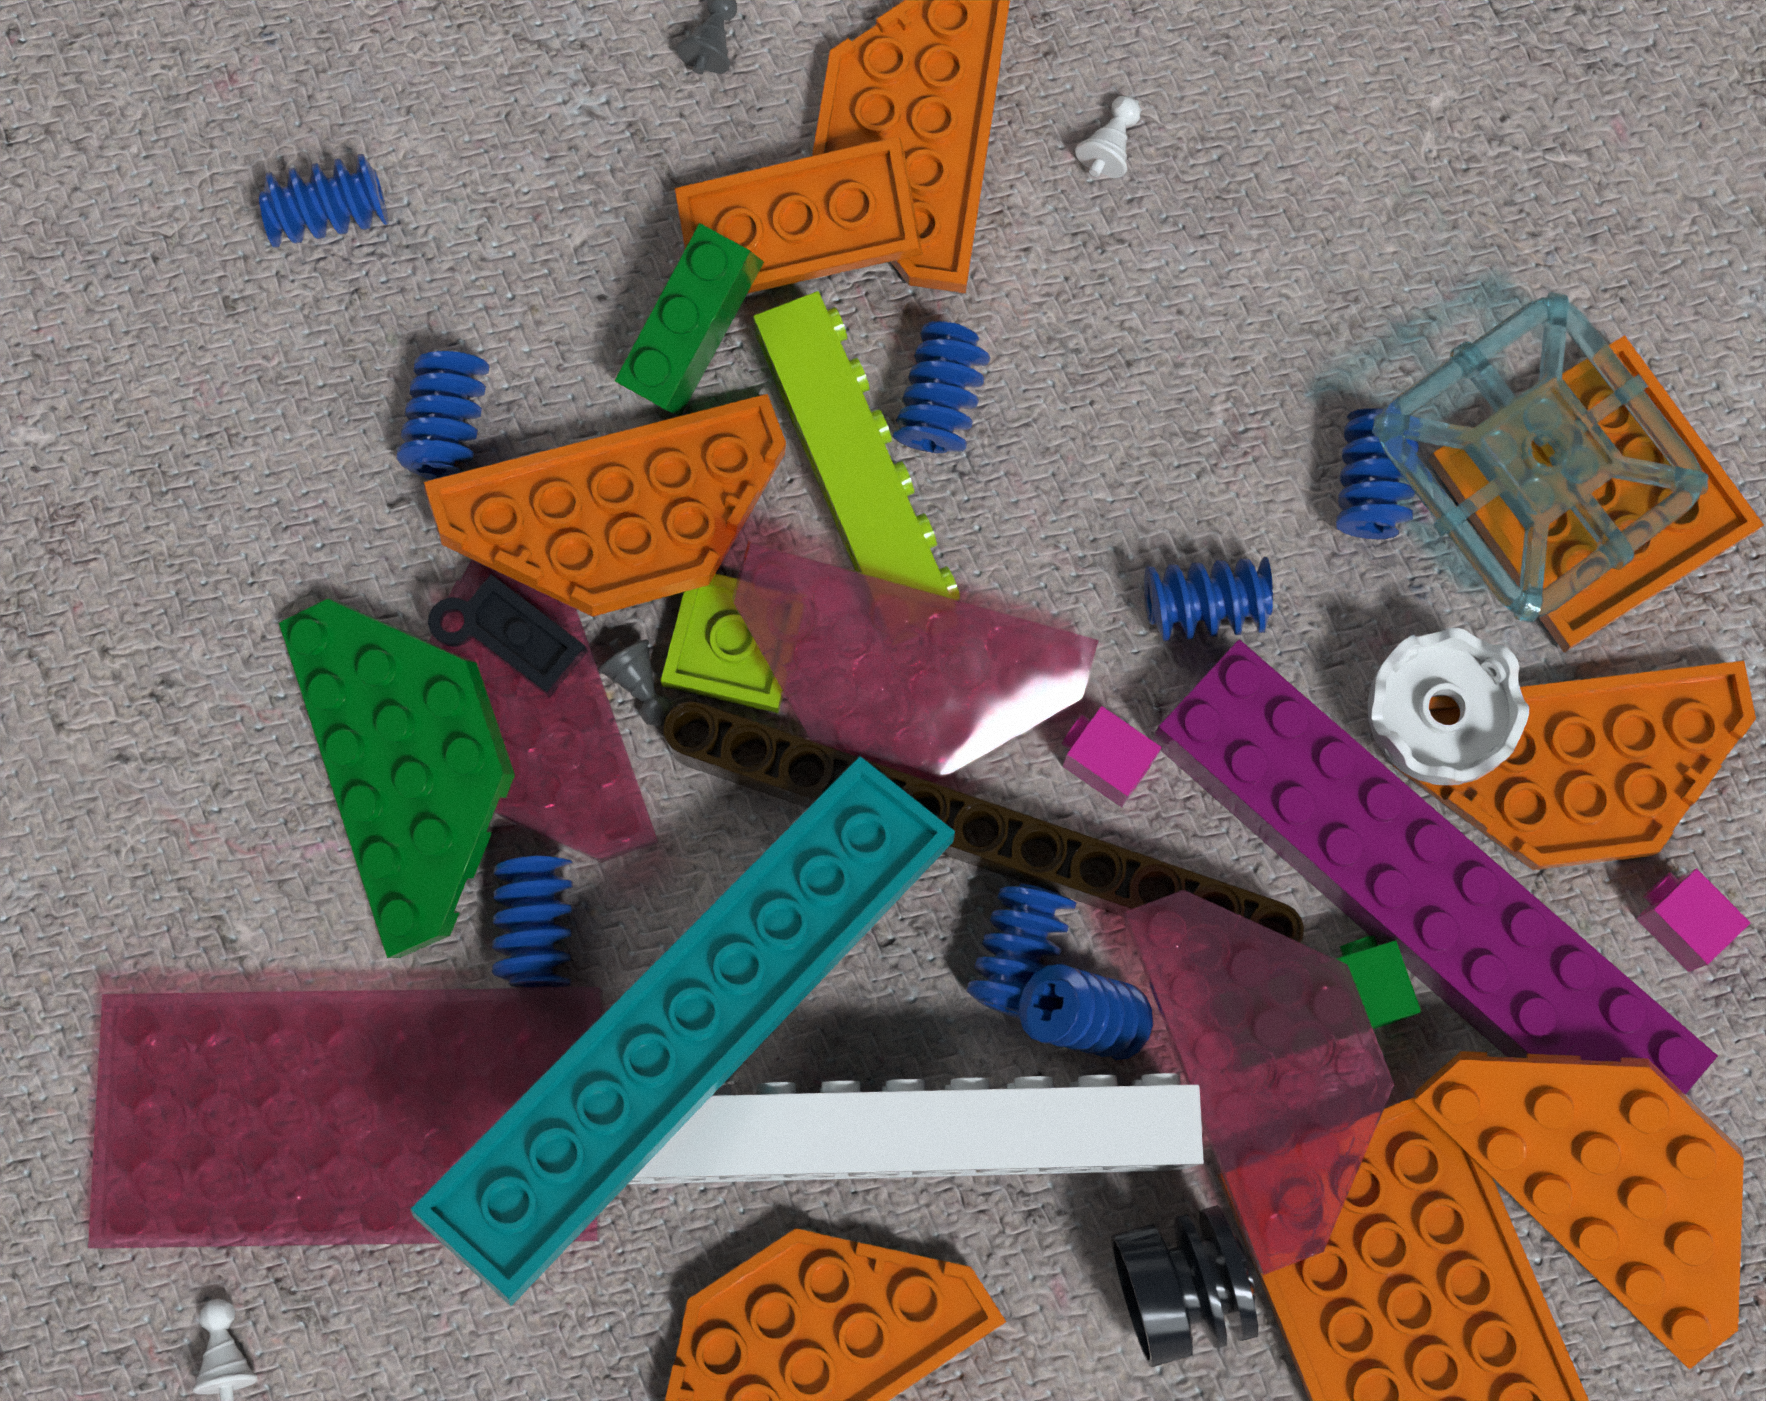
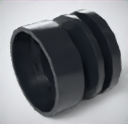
(1185, 1285)

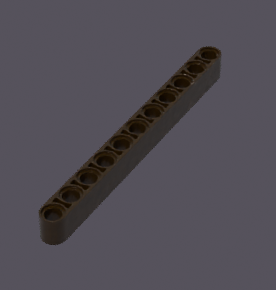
(957, 810)

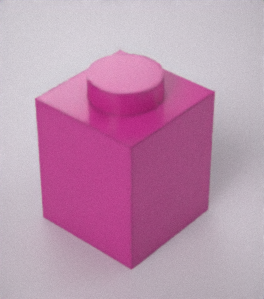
(1109, 754)
(1691, 918)

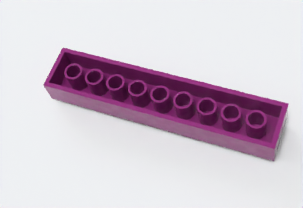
(1413, 876)

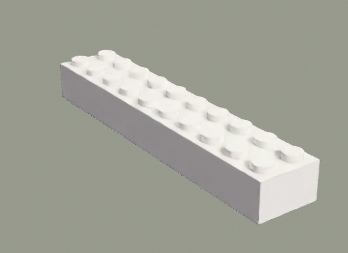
(935, 1132)

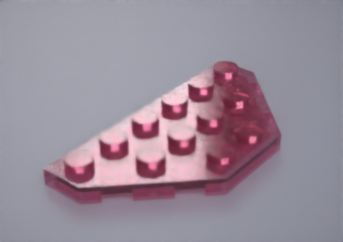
(900, 667)
(564, 749)
(1278, 1063)

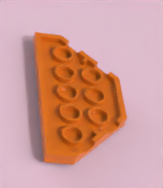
(932, 82)
(619, 511)
(1604, 763)
(1615, 1175)
(827, 1323)

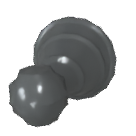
(707, 44)
(633, 672)

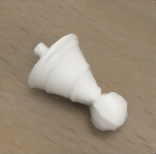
(1106, 148)
(222, 1363)

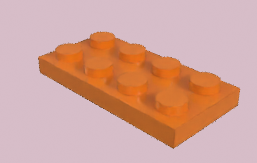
(812, 212)

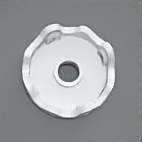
(1473, 674)

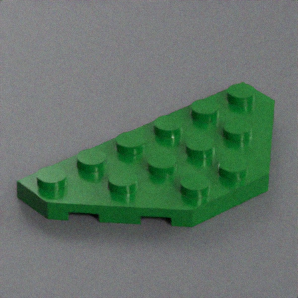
(406, 759)

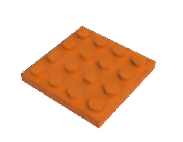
(1704, 532)

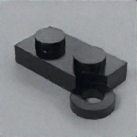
(512, 633)

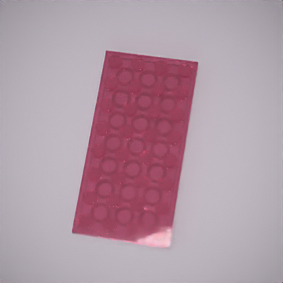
(306, 1108)

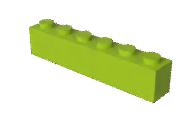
(848, 445)

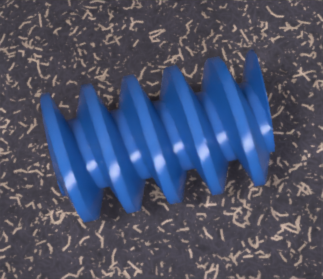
(320, 201)
(939, 388)
(439, 412)
(1370, 483)
(1209, 598)
(531, 921)
(1018, 946)
(1085, 1012)

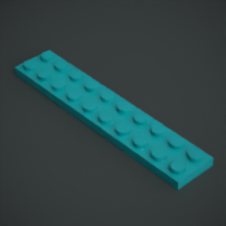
(680, 1031)

